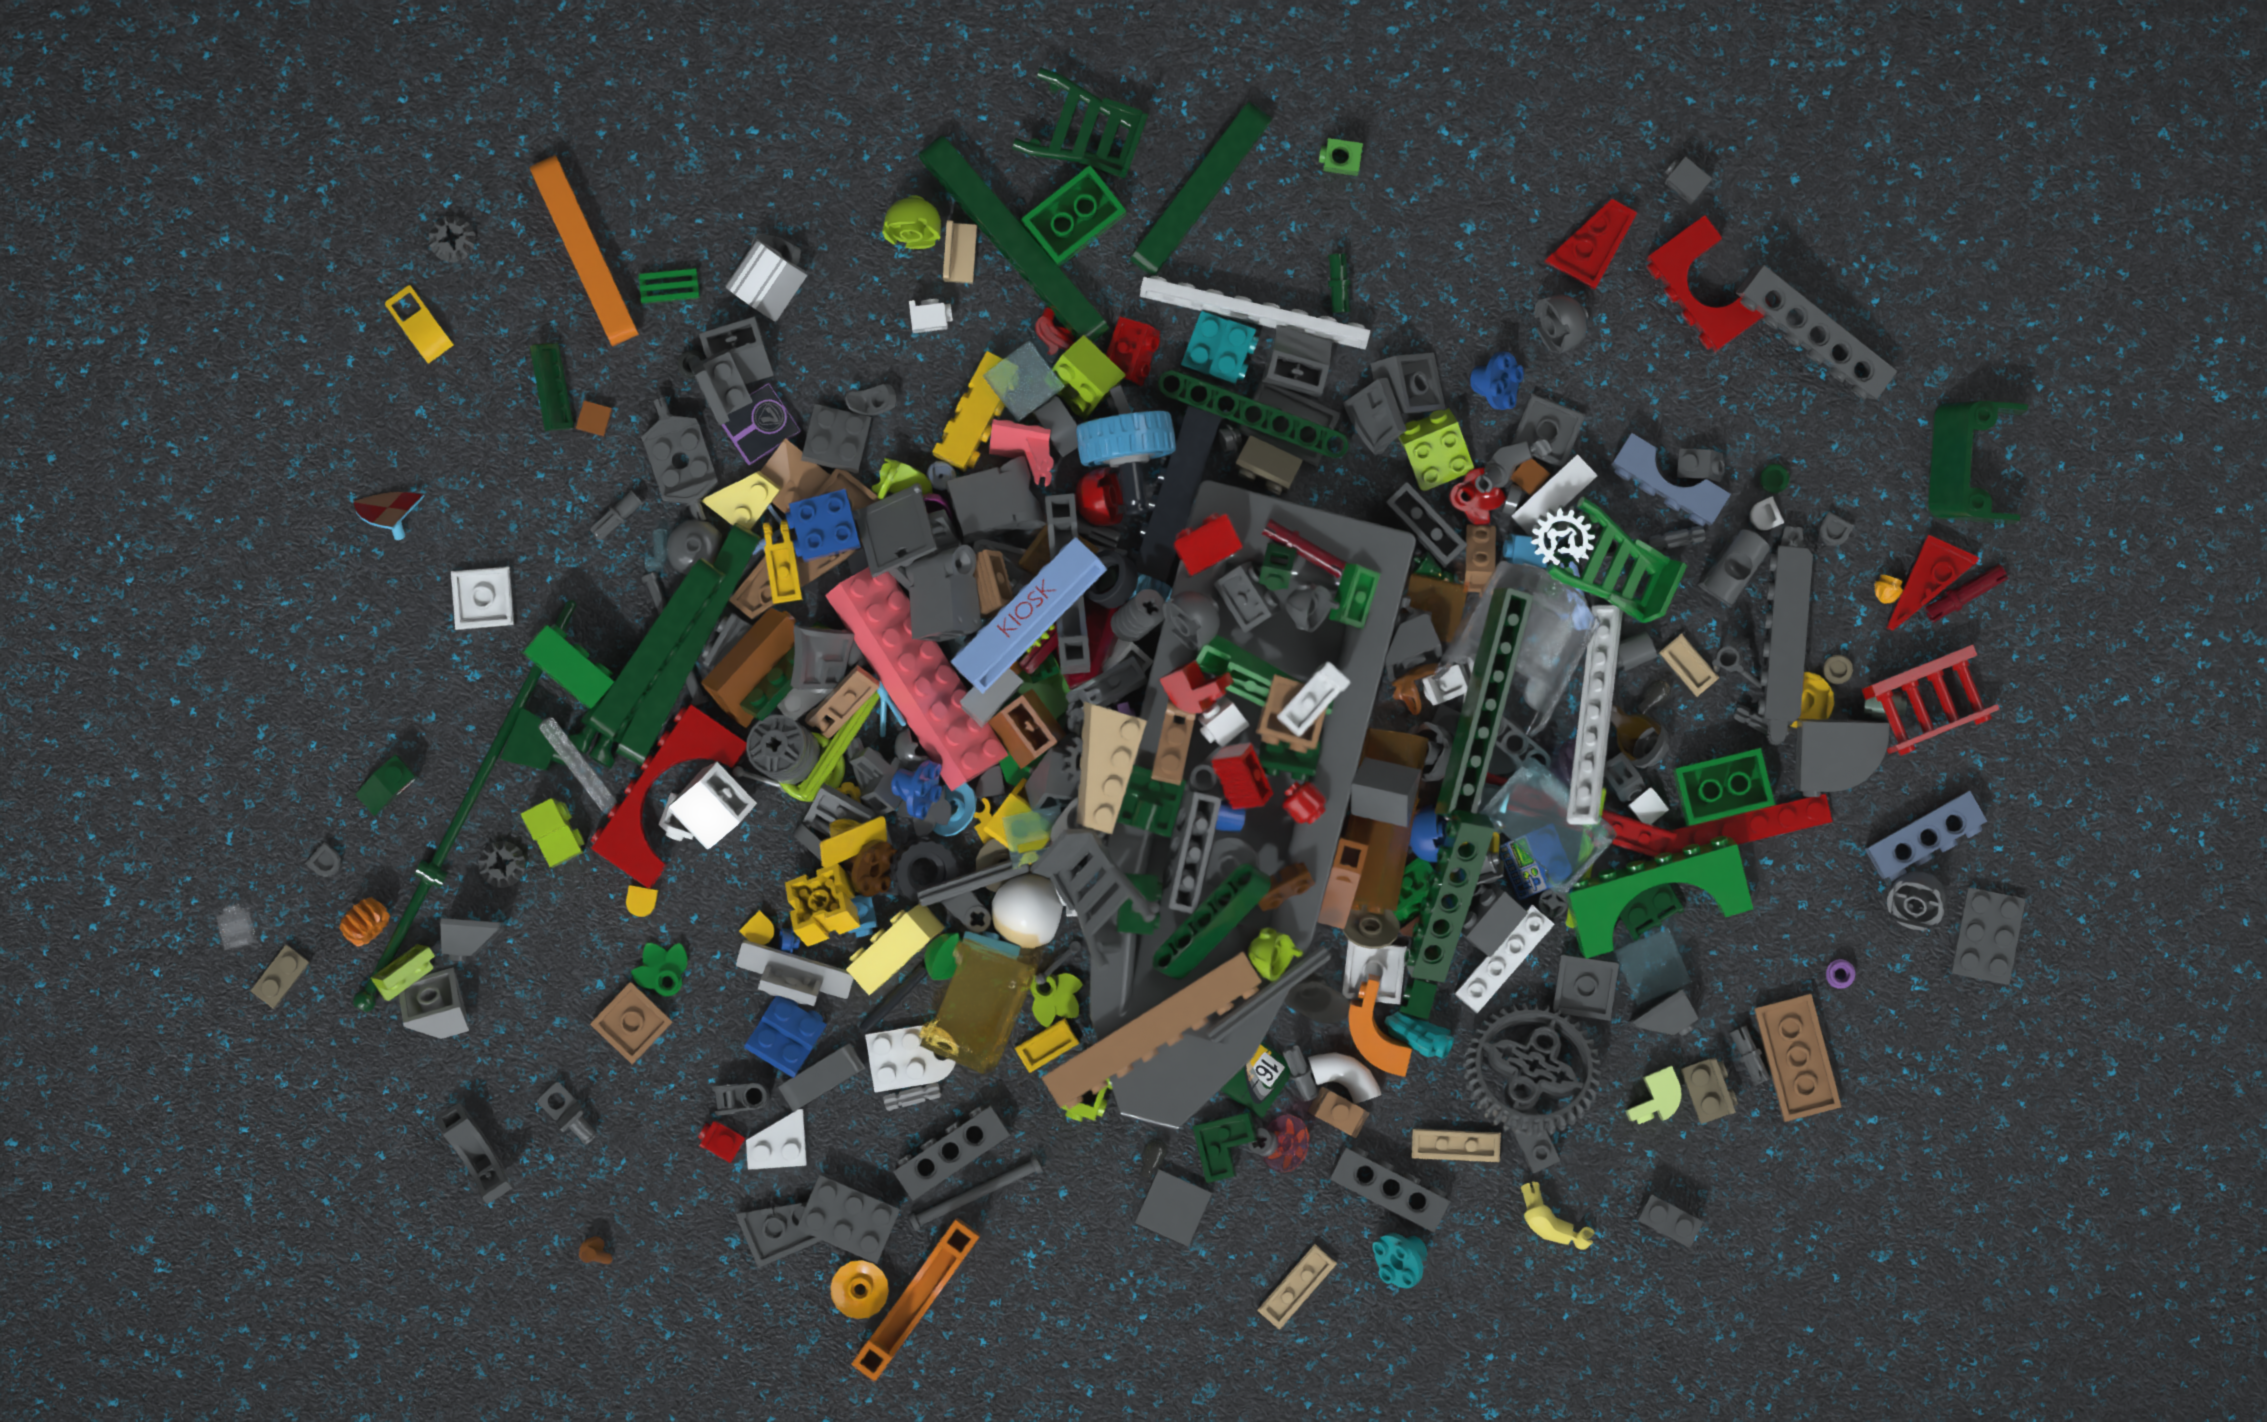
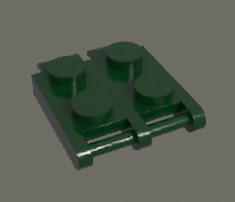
(1647, 906)

